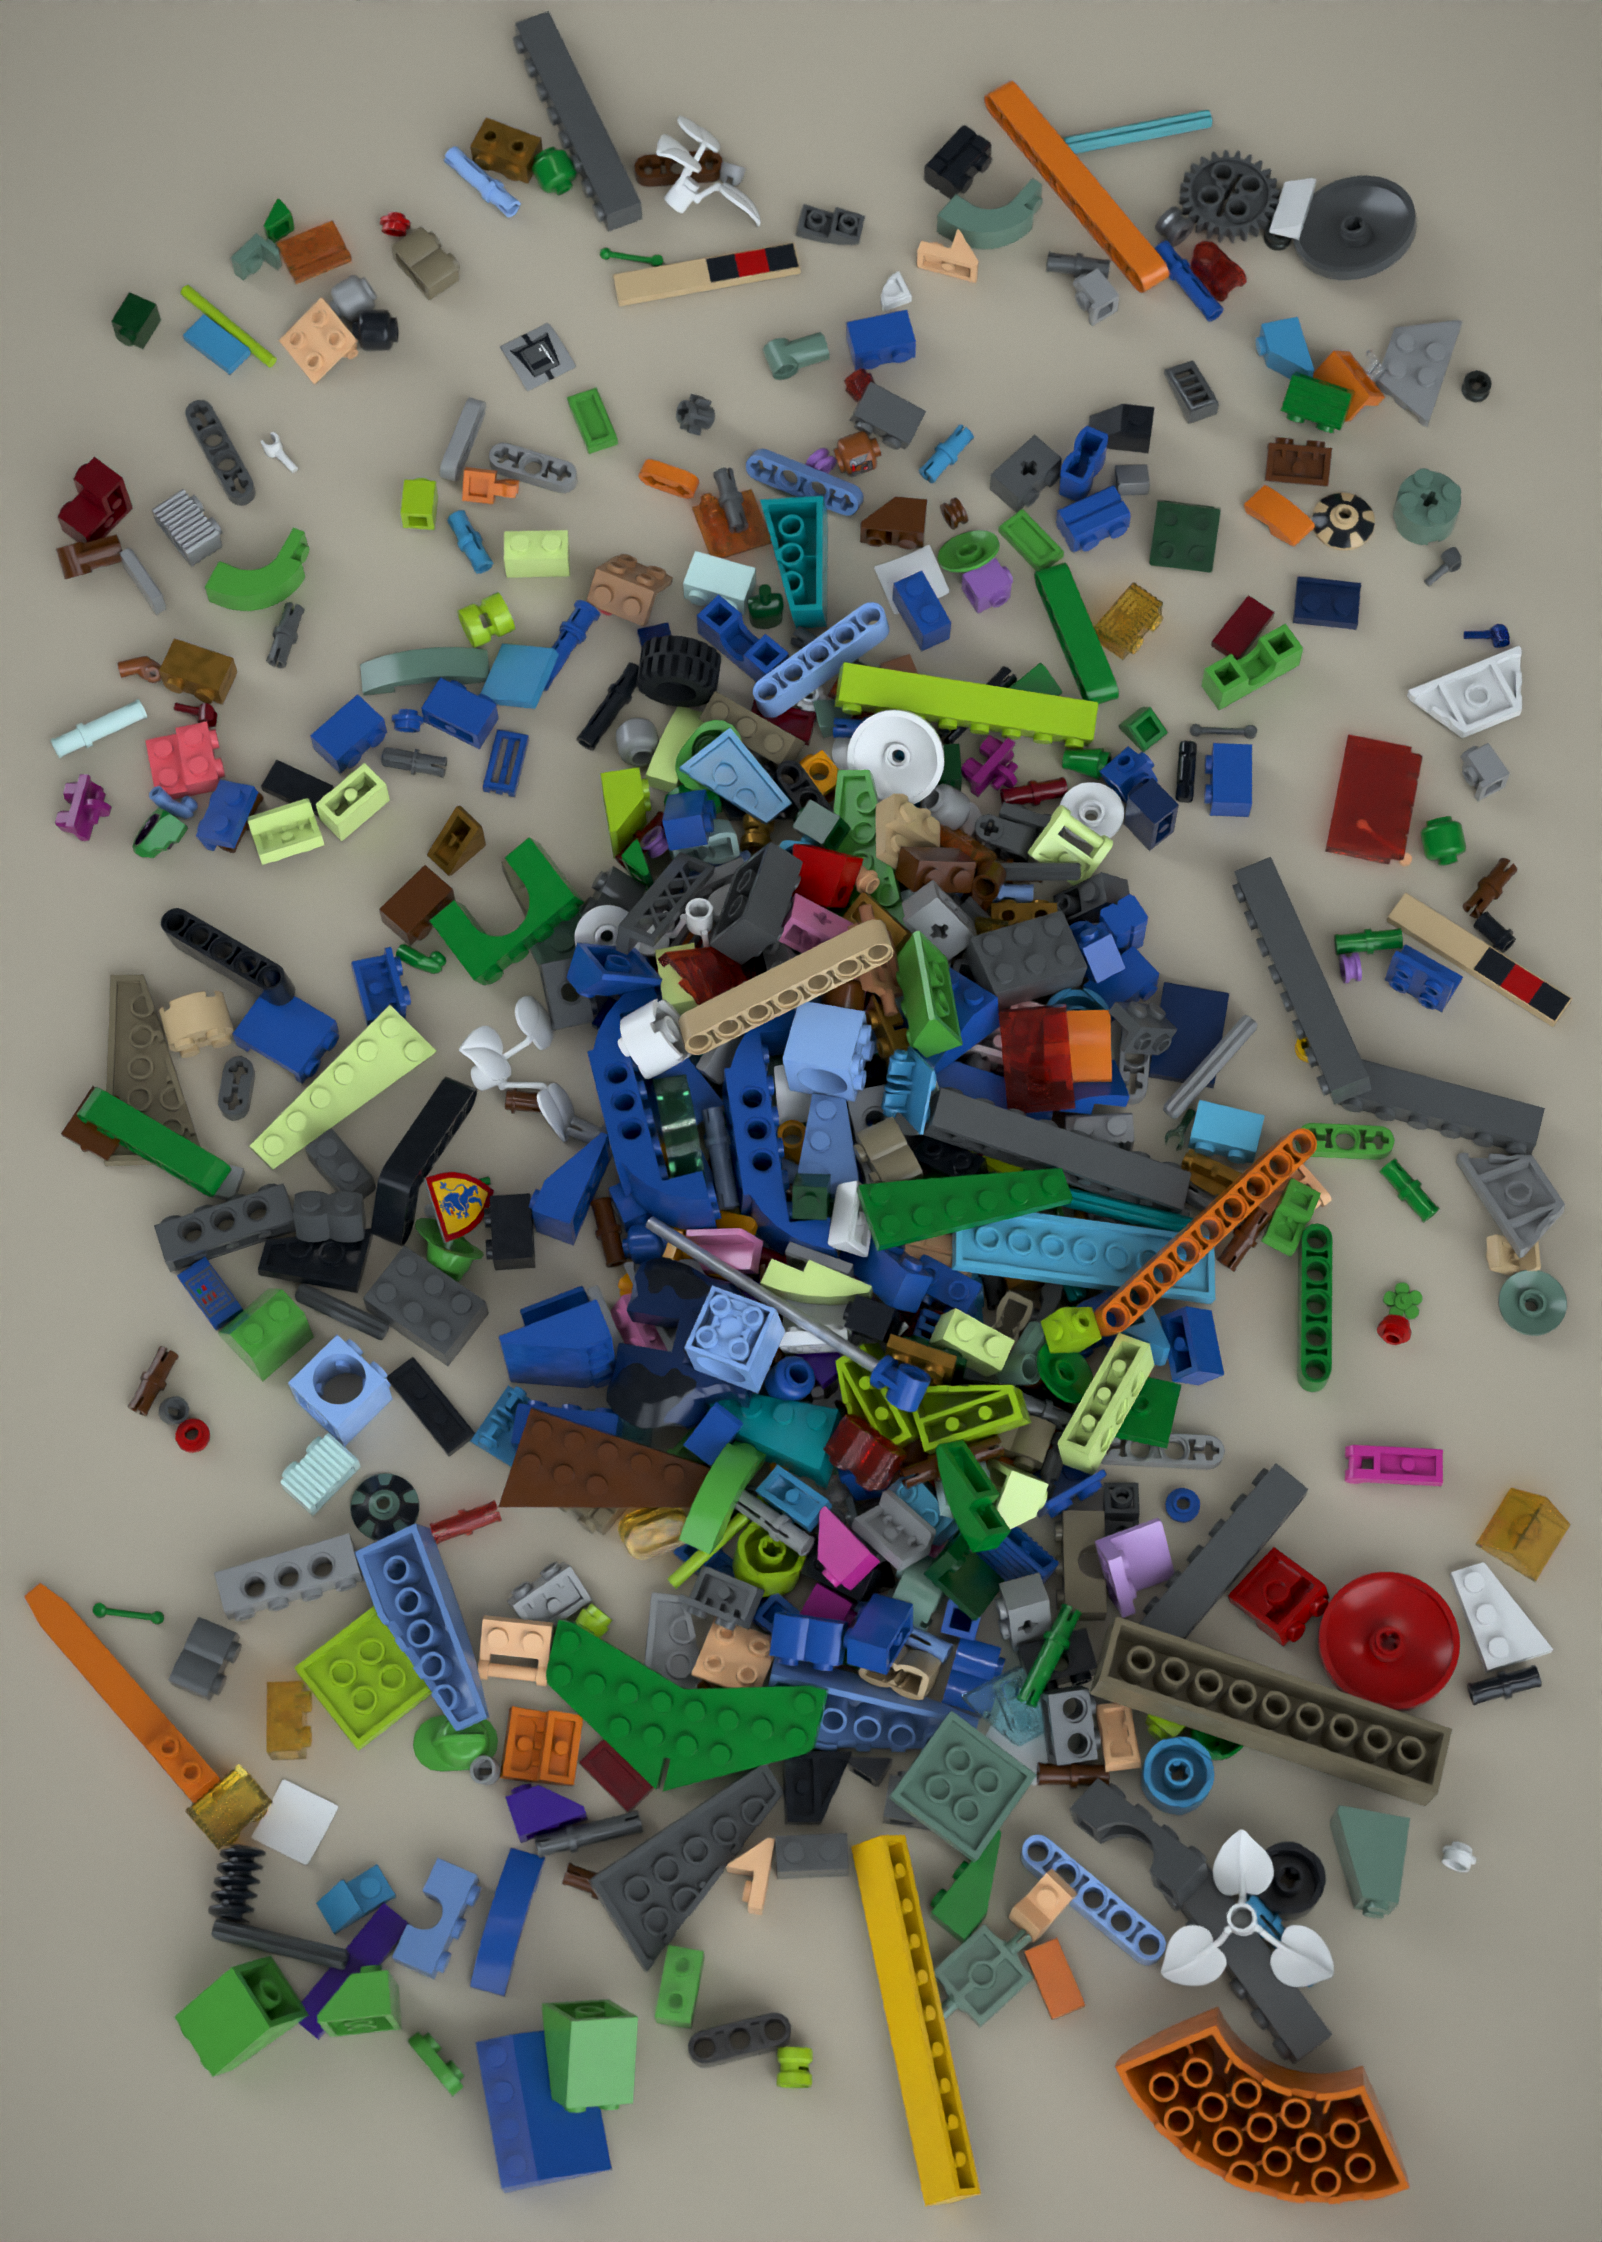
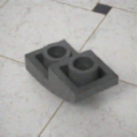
(838, 228)
(1120, 1506)

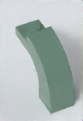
(991, 227)

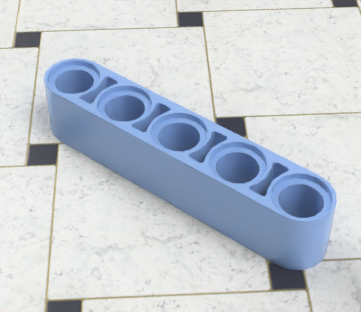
(814, 673)
(1111, 1903)

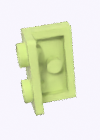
(285, 831)

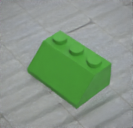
(927, 997)
(363, 2004)

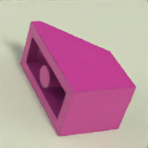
(842, 1552)

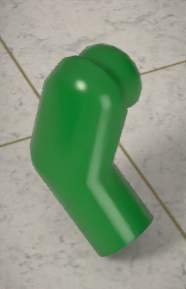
(415, 959)

